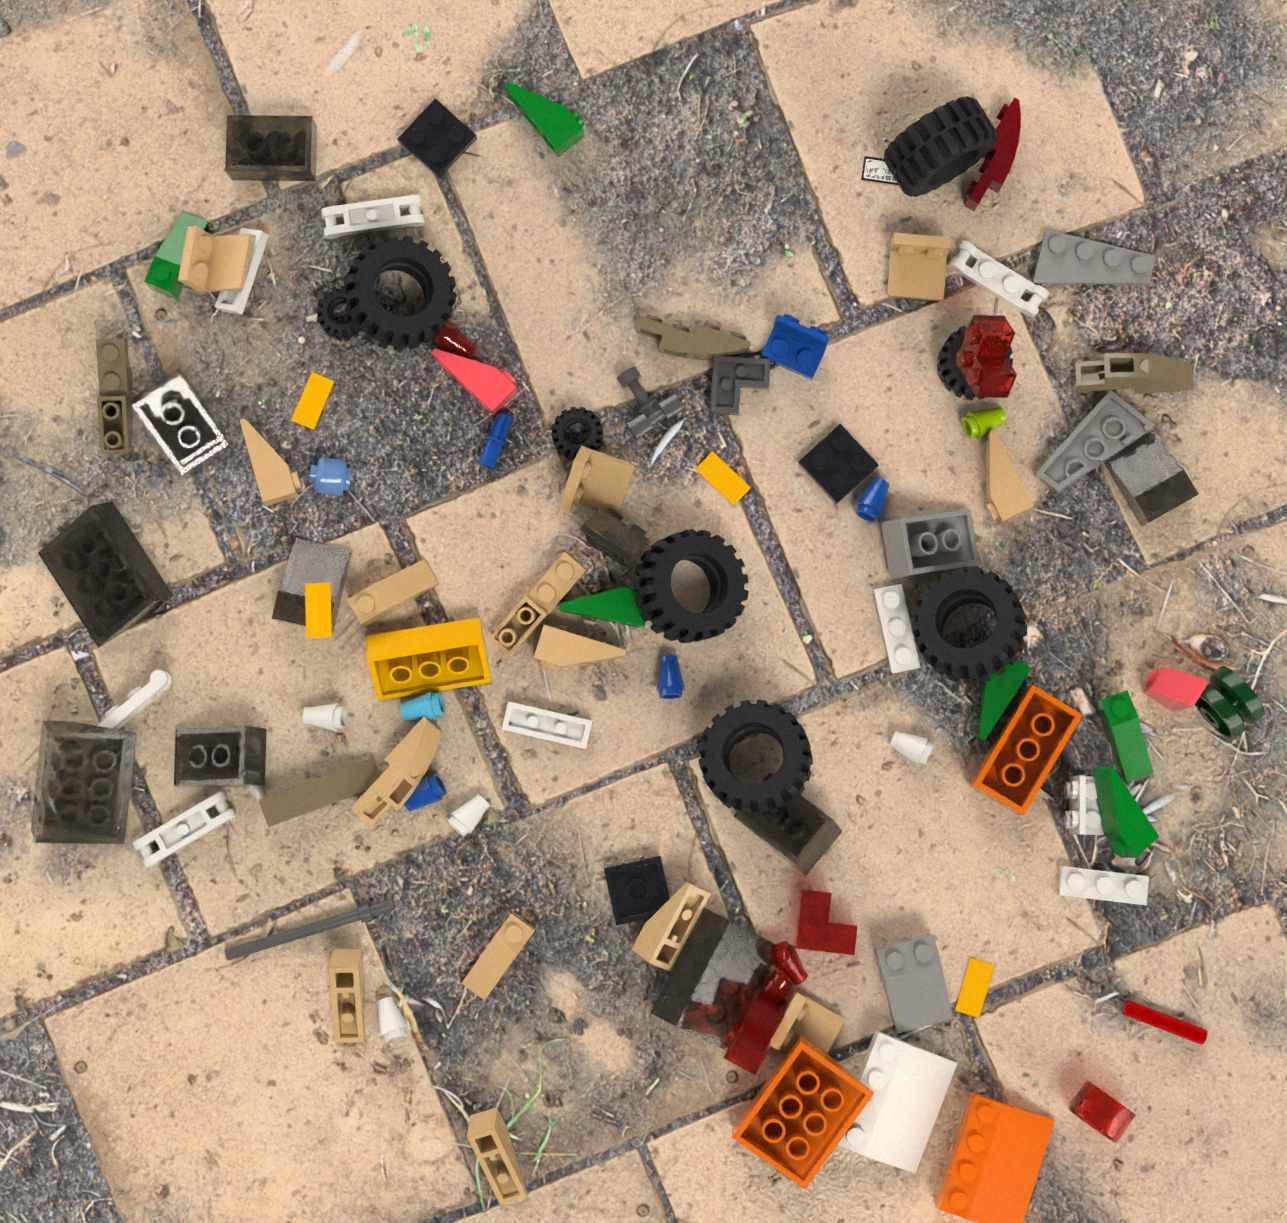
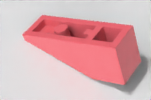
(479, 379)
(1174, 688)

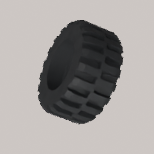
(940, 146)
(424, 268)
(724, 578)
(961, 590)
(748, 720)

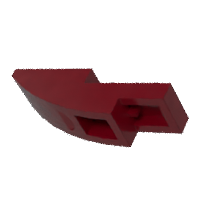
(1003, 153)

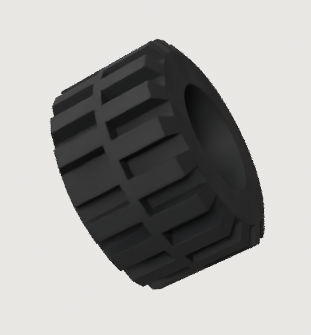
(950, 371)

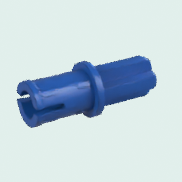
(495, 440)

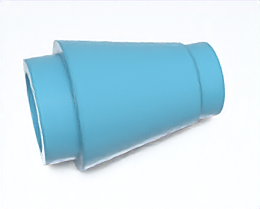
(428, 705)

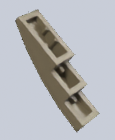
(319, 792)

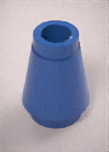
(872, 502)
(669, 678)
(427, 792)

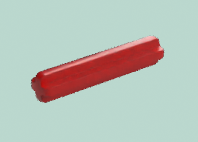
(1164, 1022)

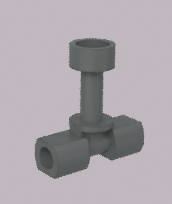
(651, 411)

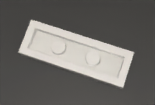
(236, 300)
(896, 629)
(547, 725)
(1103, 885)

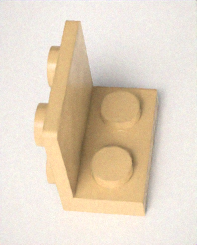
(214, 262)
(917, 266)
(597, 481)
(808, 1019)

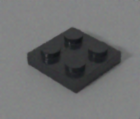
(437, 138)
(838, 464)
(636, 889)

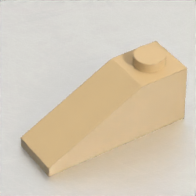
(272, 473)
(1004, 488)
(392, 592)
(569, 649)
(670, 927)
(498, 955)
(347, 995)
(496, 1155)

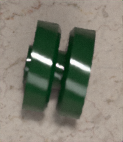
(1229, 703)

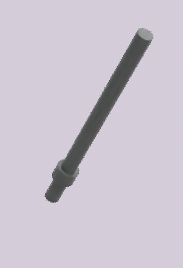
(363, 912)

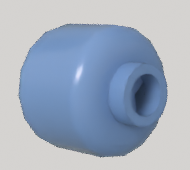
(330, 476)

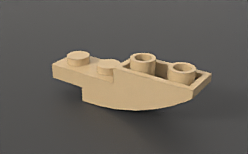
(538, 604)
(406, 769)

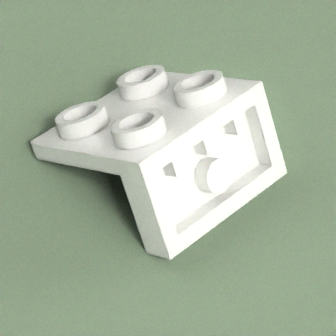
(1084, 809)

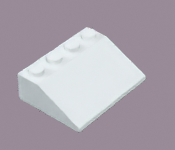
(905, 1101)

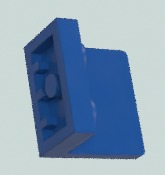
(795, 346)

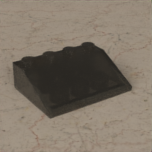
(105, 573)
(82, 783)
(713, 977)

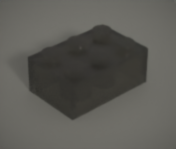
(271, 148)

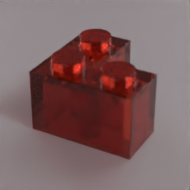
(984, 356)
(816, 931)
(751, 1036)

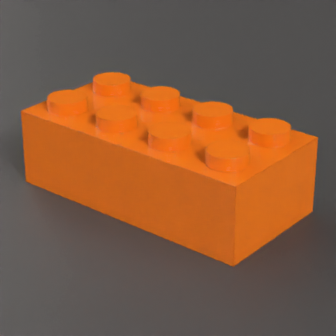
(1025, 750)

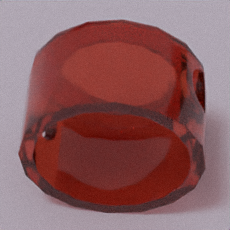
(1101, 1111)

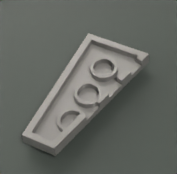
(1077, 260)
(1095, 440)

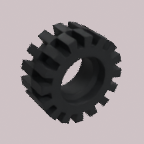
(326, 319)
(572, 417)

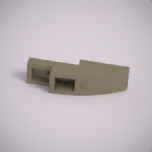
(701, 345)
(1134, 370)
(115, 397)

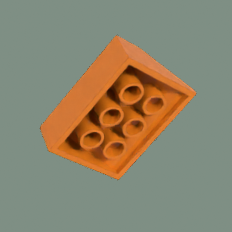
(801, 1112)
(994, 1161)

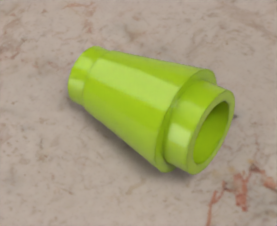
(982, 422)

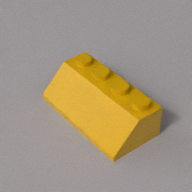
(428, 659)

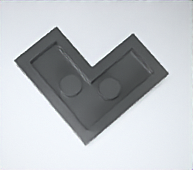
(730, 376)

